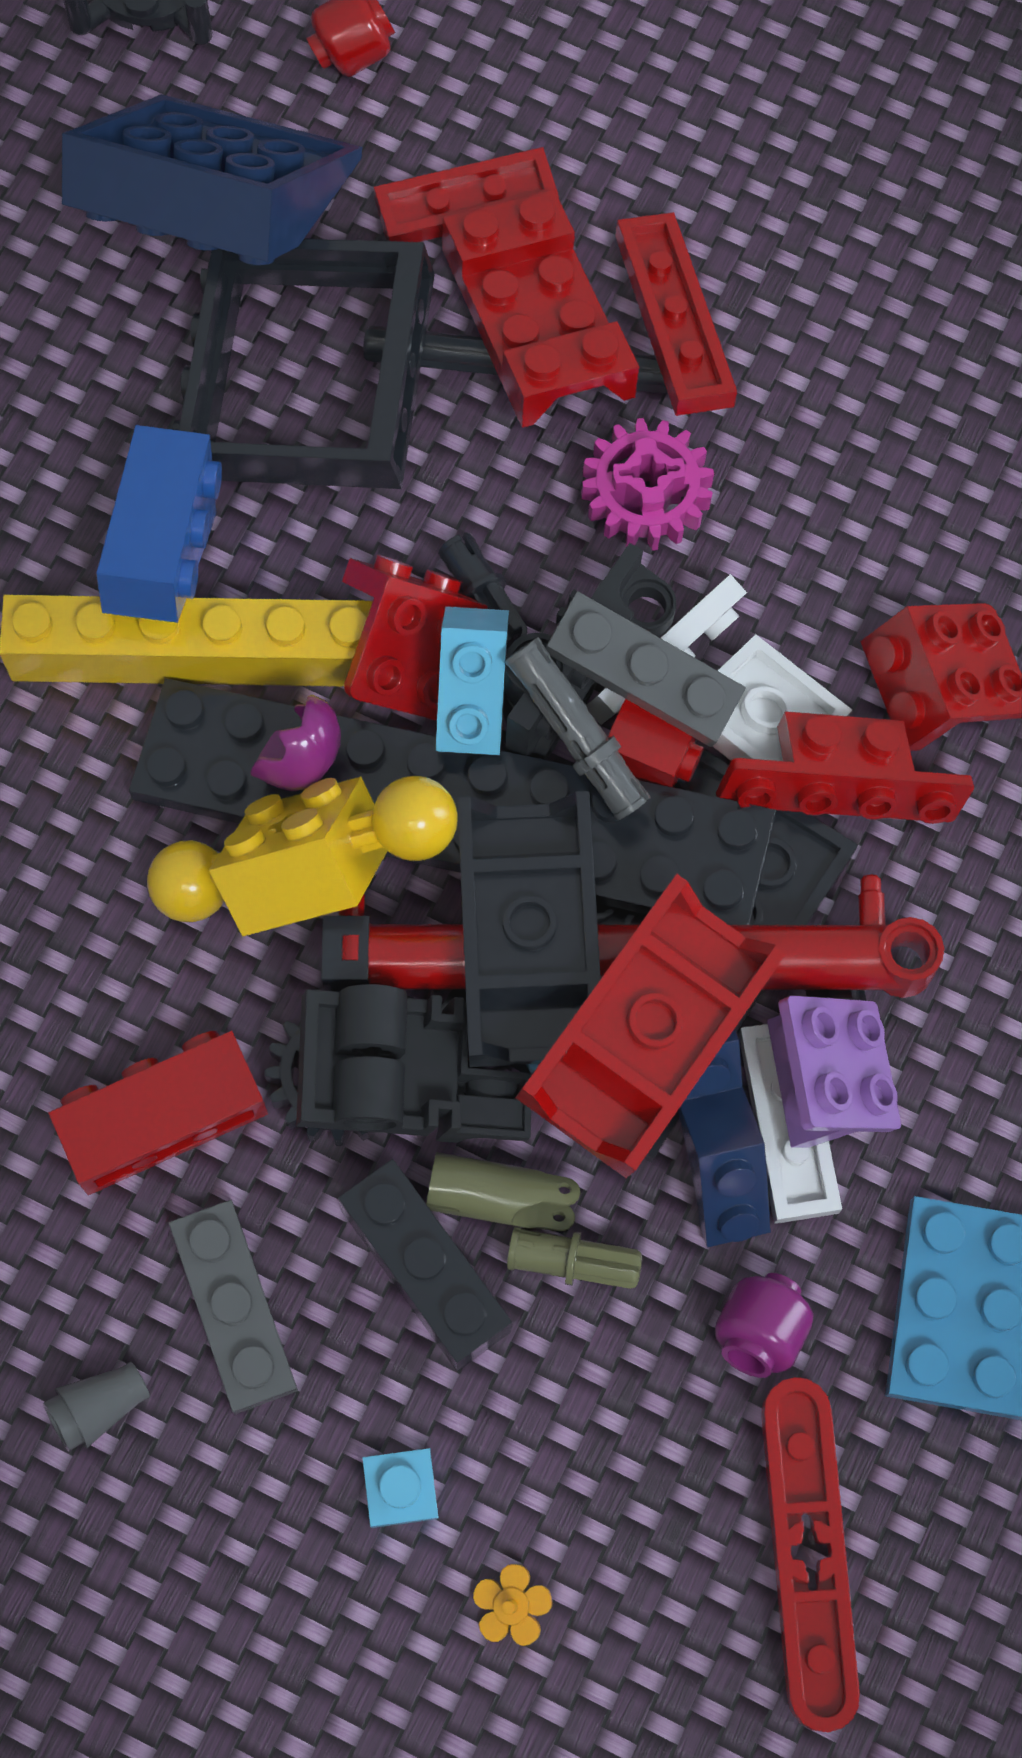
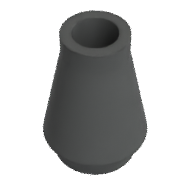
(93, 1405)

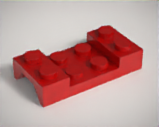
(535, 304)
(649, 1029)

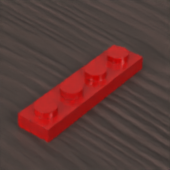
(675, 314)

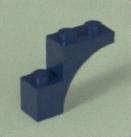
(726, 1152)

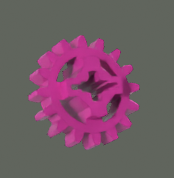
(622, 493)

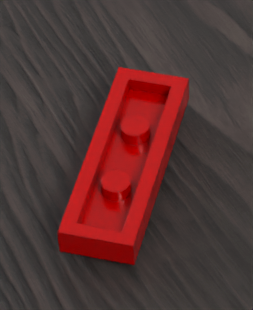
(416, 206)

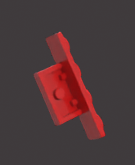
(845, 770)

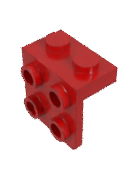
(402, 635)
(944, 669)

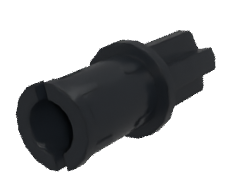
(480, 580)

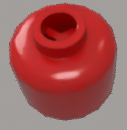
(350, 34)

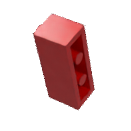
(157, 1111)

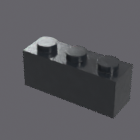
(425, 1265)

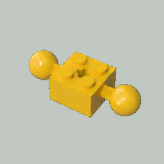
(303, 853)

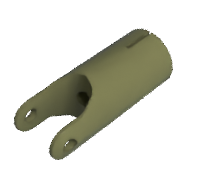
(500, 1193)

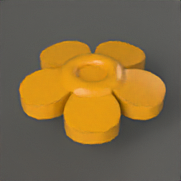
(512, 1606)

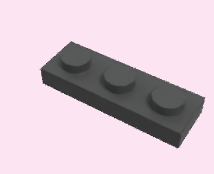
(644, 669)
(233, 1307)

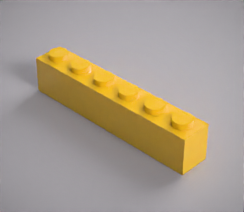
(211, 643)

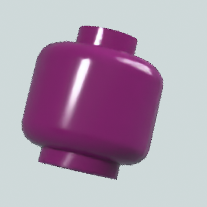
(763, 1325)

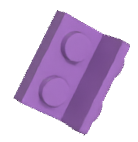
(832, 1069)

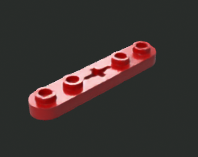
(815, 1623)

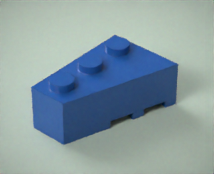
(159, 524)

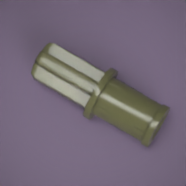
(574, 1258)

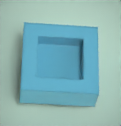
(400, 1488)

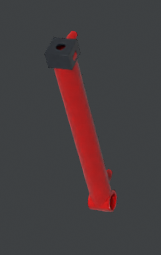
(815, 957)

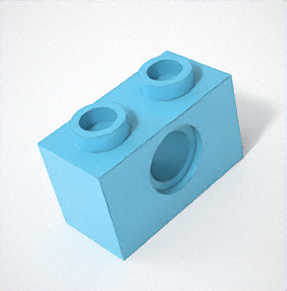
(471, 680)

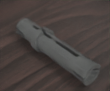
(585, 739)

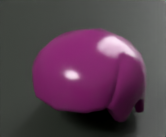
(304, 753)

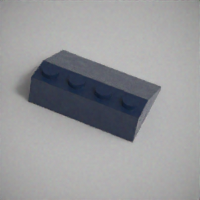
(204, 176)

